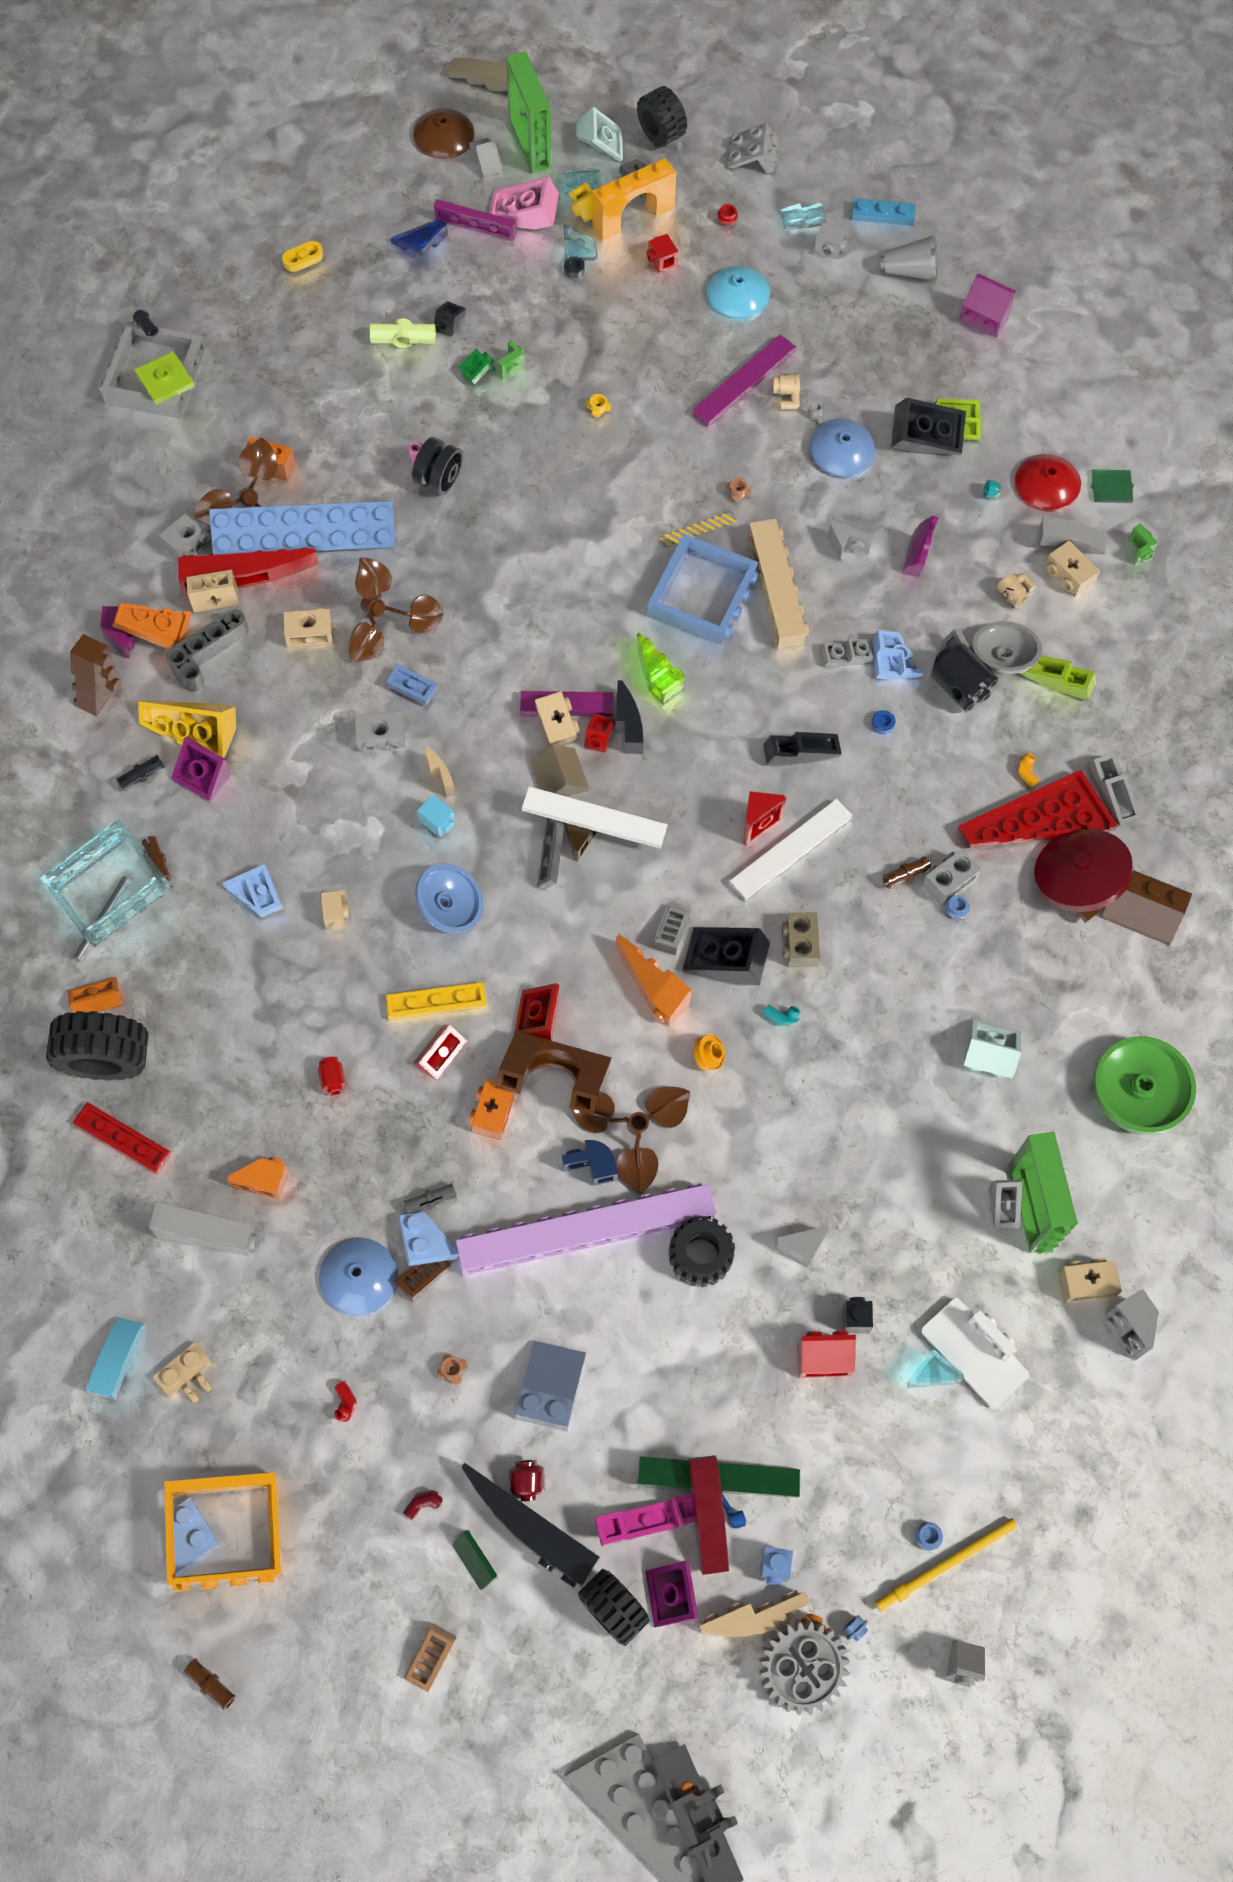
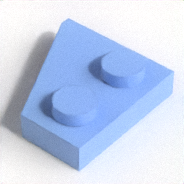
(424, 1240)

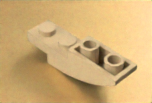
(743, 1622)

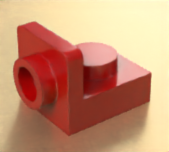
(599, 732)

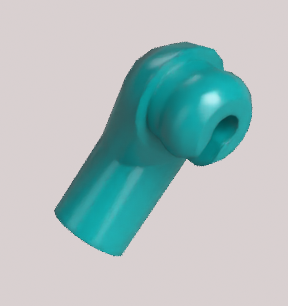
(782, 1018)

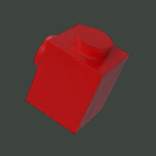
(662, 253)

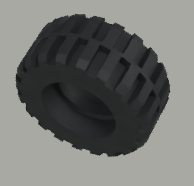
(97, 1045)

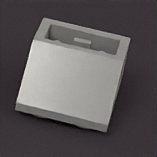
(1134, 1323)

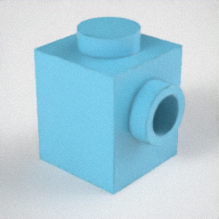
(436, 816)

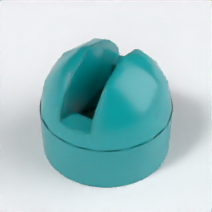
(991, 488)

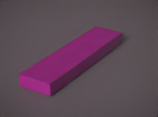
(475, 219)
(581, 702)

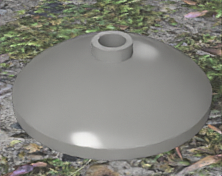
(1007, 647)

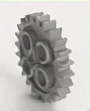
(824, 1651)

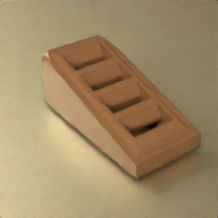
(442, 1635)

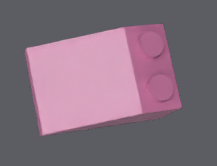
(529, 203)

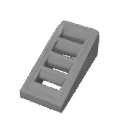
(666, 945)

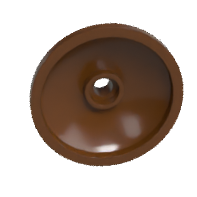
(443, 133)

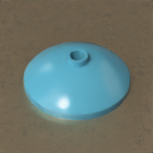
(738, 292)

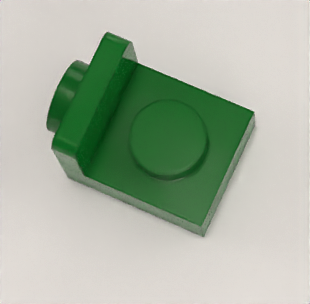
(477, 365)

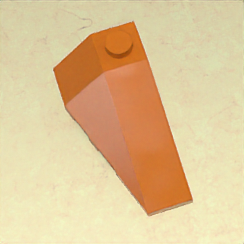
(663, 991)

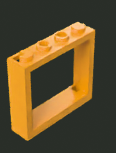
(213, 1485)

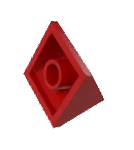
(762, 813)
(538, 1011)

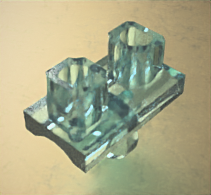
(574, 179)

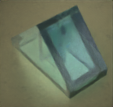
(578, 244)
(935, 1372)

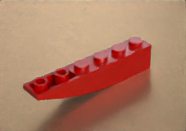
(249, 567)

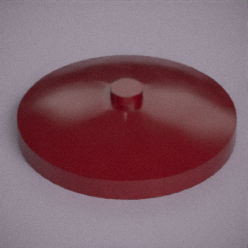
(1083, 870)

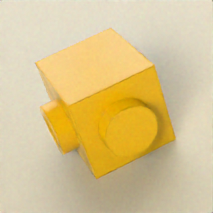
(582, 202)

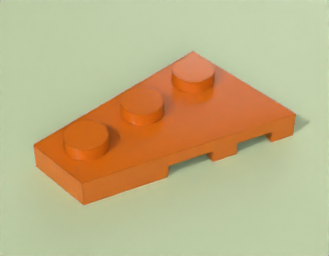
(153, 625)

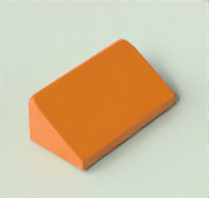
(95, 996)

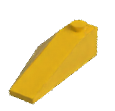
(205, 723)

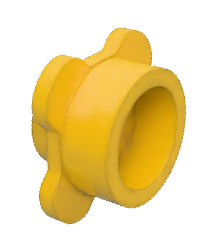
(598, 404)

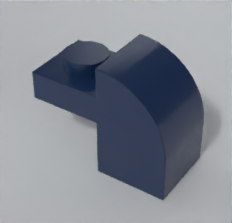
(596, 1157)

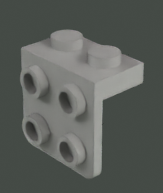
(752, 145)

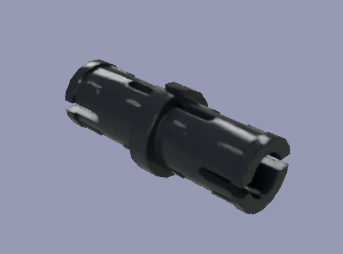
(140, 772)

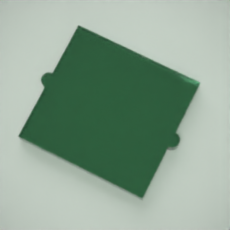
(1112, 486)

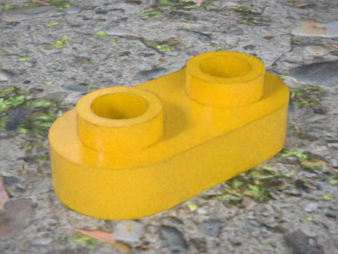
(302, 256)

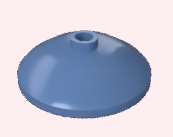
(842, 457)
(456, 891)
(362, 1293)

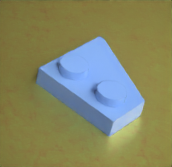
(256, 890)
(191, 1535)

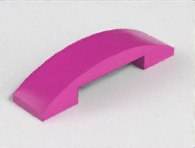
(645, 1520)

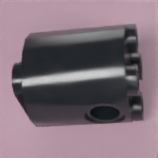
(963, 676)

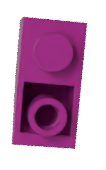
(119, 639)

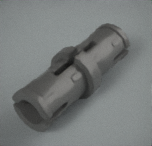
(430, 1199)

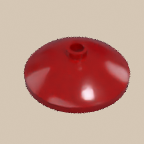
(1045, 490)

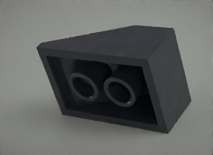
(927, 427)
(727, 954)

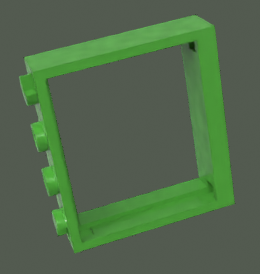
(533, 126)
(1046, 1198)

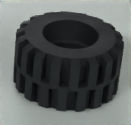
(662, 116)
(701, 1230)
(614, 1607)

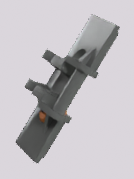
(698, 1816)

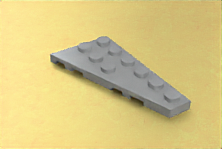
(634, 1802)

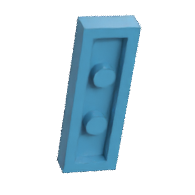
(883, 212)

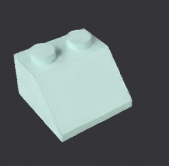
(992, 1049)

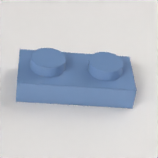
(411, 684)

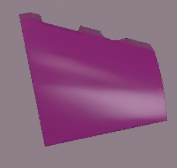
(919, 547)

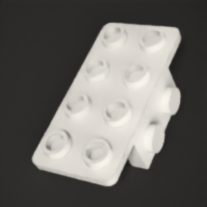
(977, 1350)

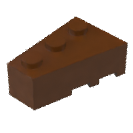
(94, 674)

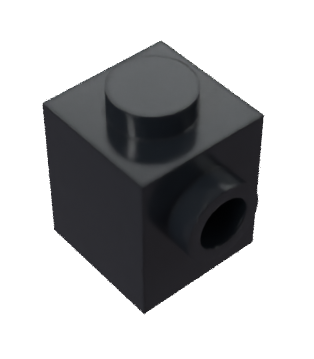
(857, 1315)

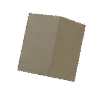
(559, 771)

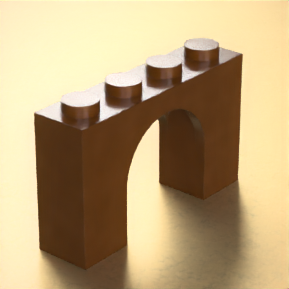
(532, 1052)

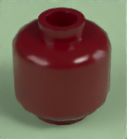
(527, 1480)

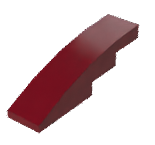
(709, 1514)

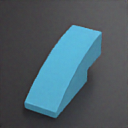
(115, 1359)

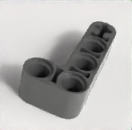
(231, 627)

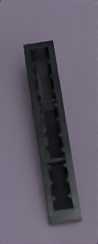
(536, 1533)

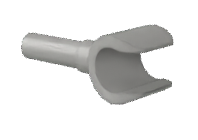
(816, 414)

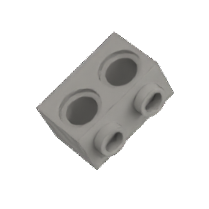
(954, 879)

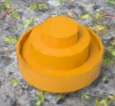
(709, 1052)

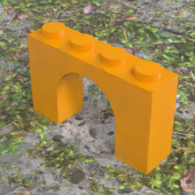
(609, 200)

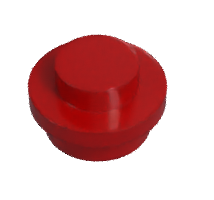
(727, 214)

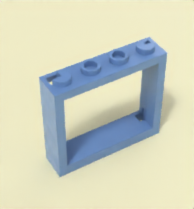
(691, 623)

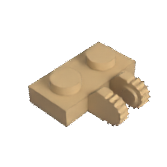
(183, 1370)

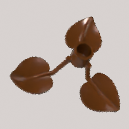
(254, 461)
(370, 581)
(637, 1166)

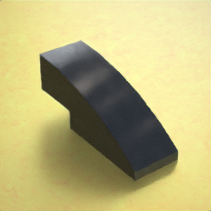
(628, 720)
(801, 748)

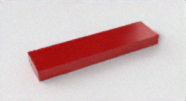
(122, 1138)

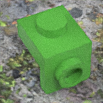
(511, 363)
(1144, 542)

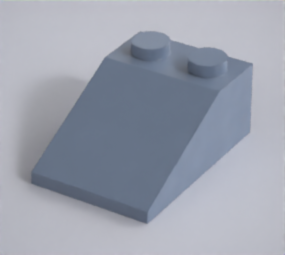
(550, 1386)

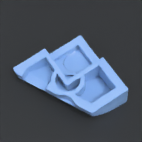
(892, 657)

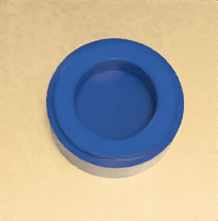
(883, 722)

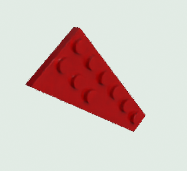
(1041, 815)

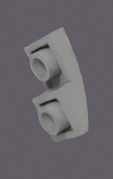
(846, 654)

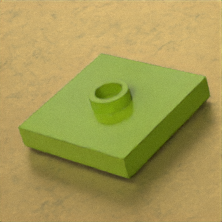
(164, 378)

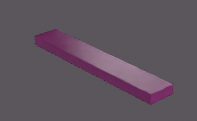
(744, 380)

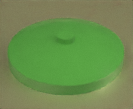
(1144, 1085)

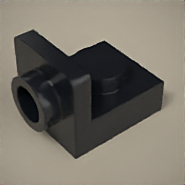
(447, 317)

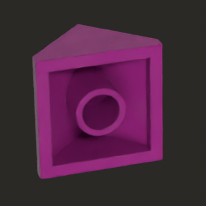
(200, 769)
(671, 1594)

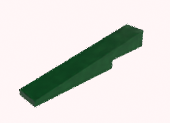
(733, 1477)

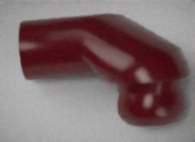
(422, 1500)

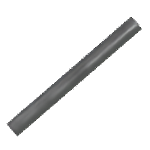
(111, 903)

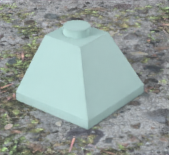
(600, 133)

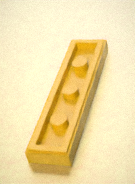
(436, 1001)

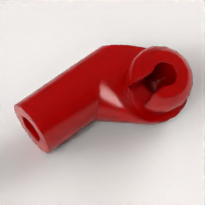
(347, 1404)

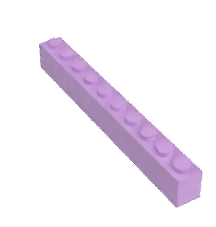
(584, 1230)

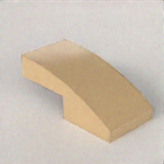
(438, 769)

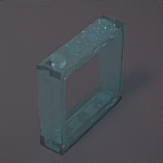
(86, 858)

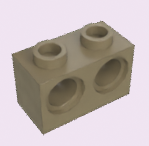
(806, 940)

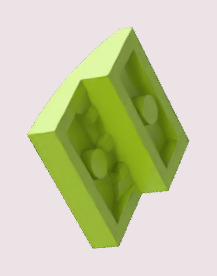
(972, 421)

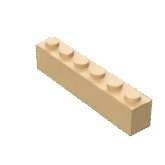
(777, 584)

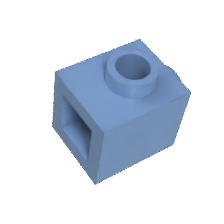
(776, 1565)

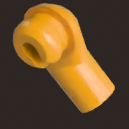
(1025, 768)

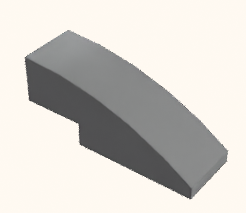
(1058, 531)
(1114, 788)

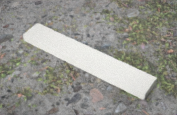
(594, 817)
(790, 849)

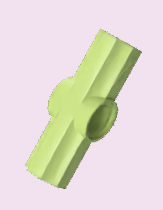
(402, 333)

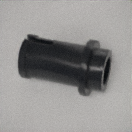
(142, 319)

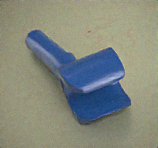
(736, 1519)

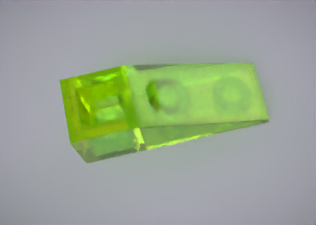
(660, 676)

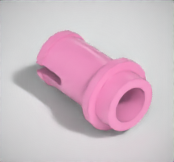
(413, 450)

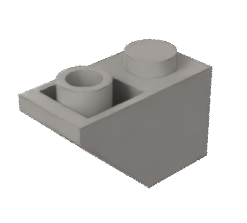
(966, 1663)

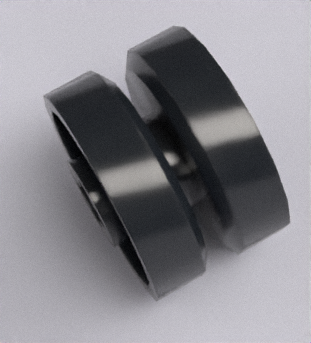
(437, 465)

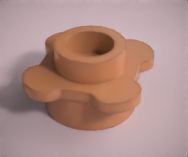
(738, 483)
(448, 1362)

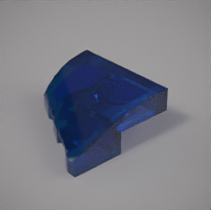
(422, 237)

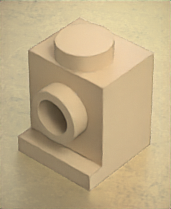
(335, 909)

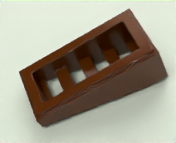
(414, 1294)

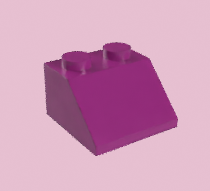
(987, 305)

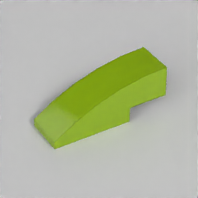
(1062, 677)

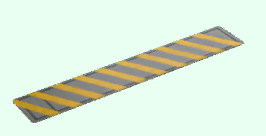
(698, 528)

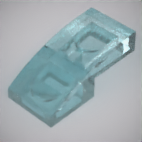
(803, 218)

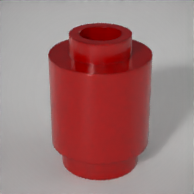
(331, 1076)

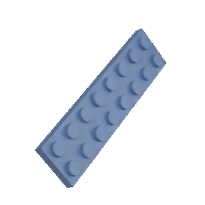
(301, 526)

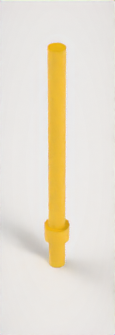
(901, 1591)

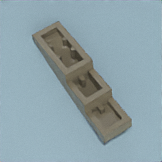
(479, 73)

